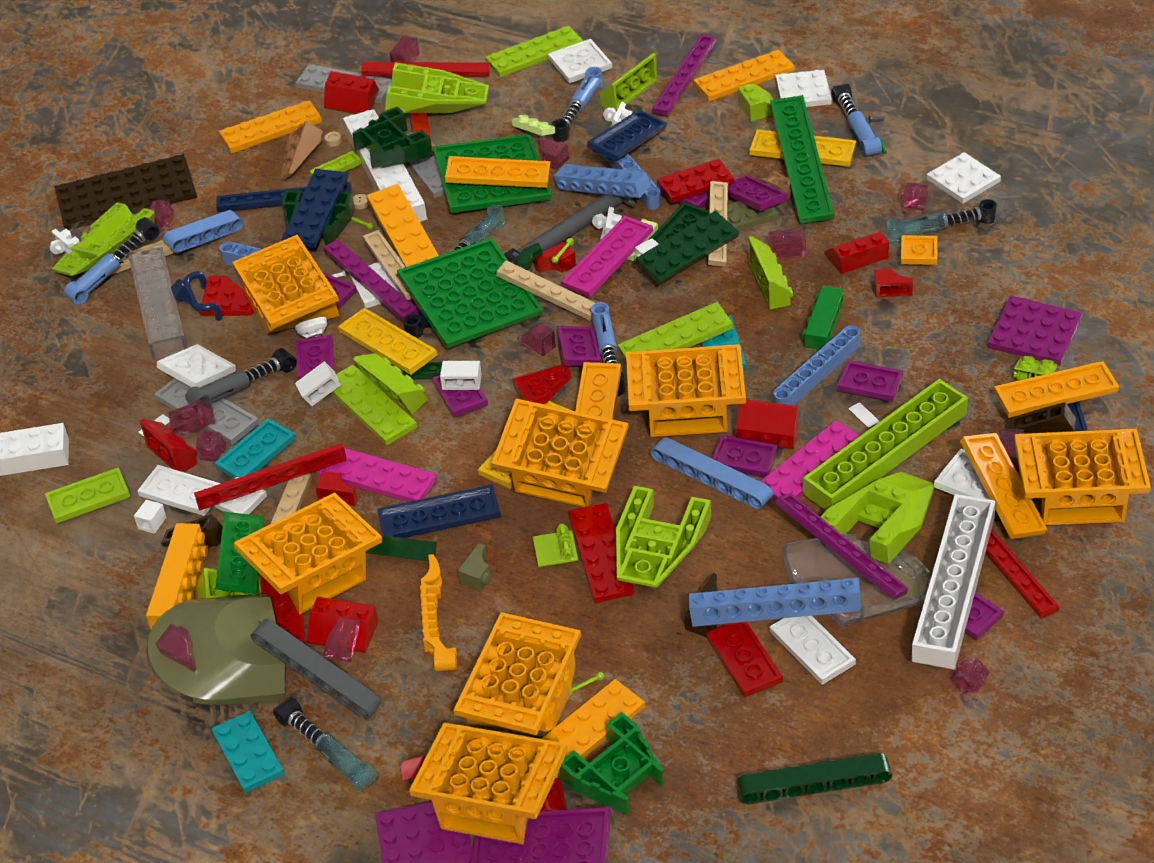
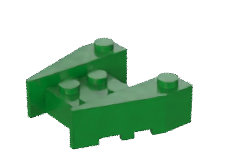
(616, 769)

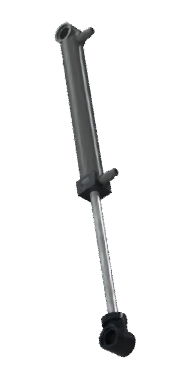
(416, 323)

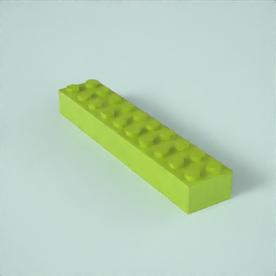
(886, 444)

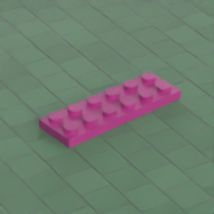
(607, 256)
(790, 474)
(383, 476)

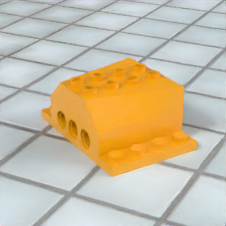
(286, 285)
(686, 388)
(559, 452)
(1082, 474)
(312, 551)
(521, 676)
(487, 780)

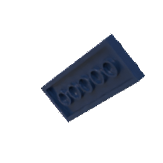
(626, 135)
(316, 206)
(439, 512)

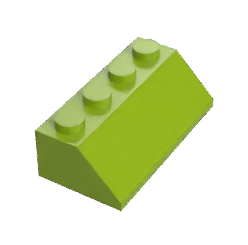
(630, 83)
(769, 274)
(392, 381)

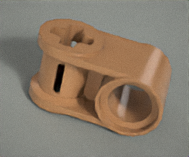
(778, 181)

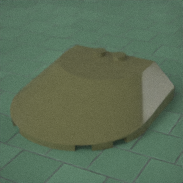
(226, 657)

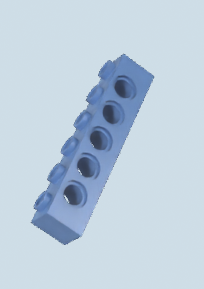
(602, 180)

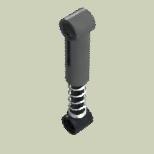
(280, 361)

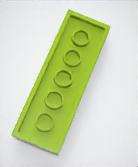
(531, 51)
(682, 332)
(372, 406)

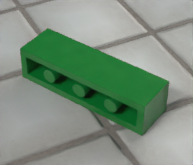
(823, 318)

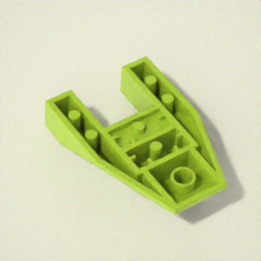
(432, 90)
(891, 504)
(653, 548)

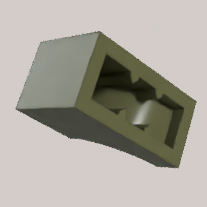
(474, 571)

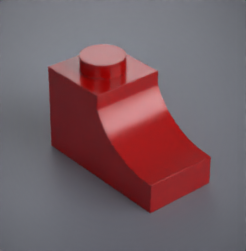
(565, 261)
(890, 284)
(332, 483)

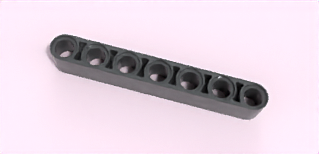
(316, 669)

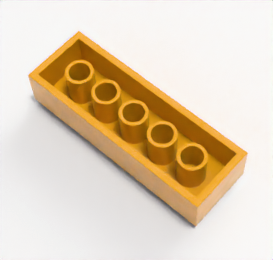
(179, 570)

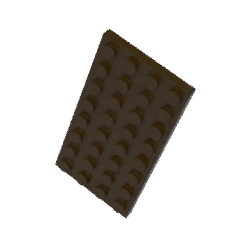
(136, 186)

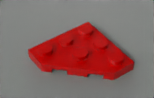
(227, 296)
(543, 384)

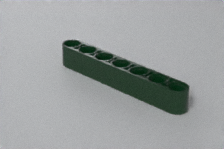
(814, 778)

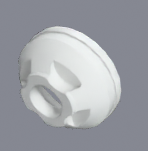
(312, 327)

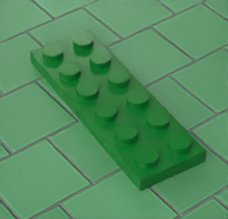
(234, 570)

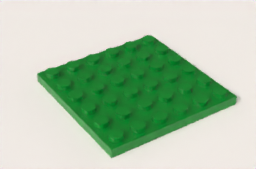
(480, 196)
(464, 294)

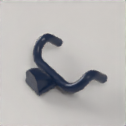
(183, 292)

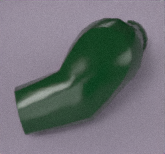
(527, 256)

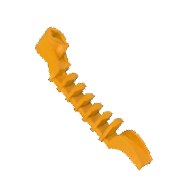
(444, 658)

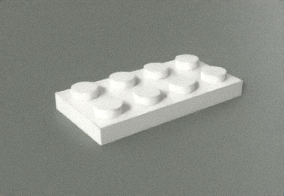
(175, 488)
(813, 647)

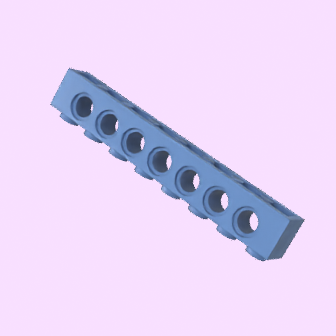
(775, 602)

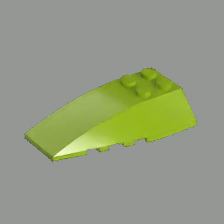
(104, 238)

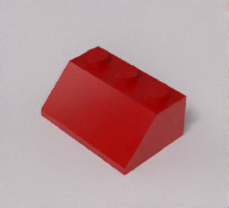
(349, 93)
(859, 253)
(768, 423)
(168, 445)
(326, 614)

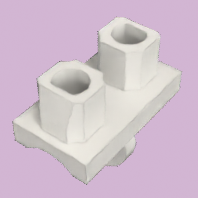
(611, 114)
(607, 222)
(62, 242)

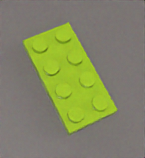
(87, 495)

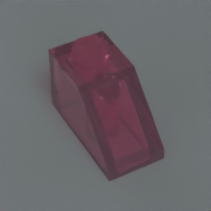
(553, 152)
(539, 338)
(342, 640)
(177, 646)

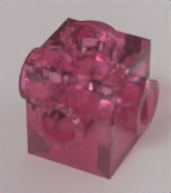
(915, 196)
(163, 213)
(210, 446)
(970, 675)

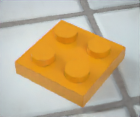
(919, 250)

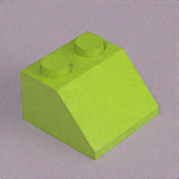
(755, 101)

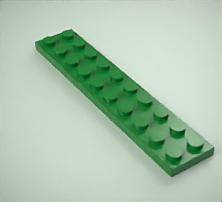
(802, 159)

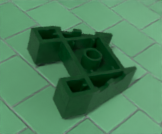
(388, 141)
(338, 220)

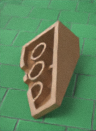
(299, 146)

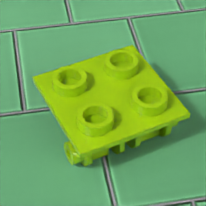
(1029, 364)
(555, 547)

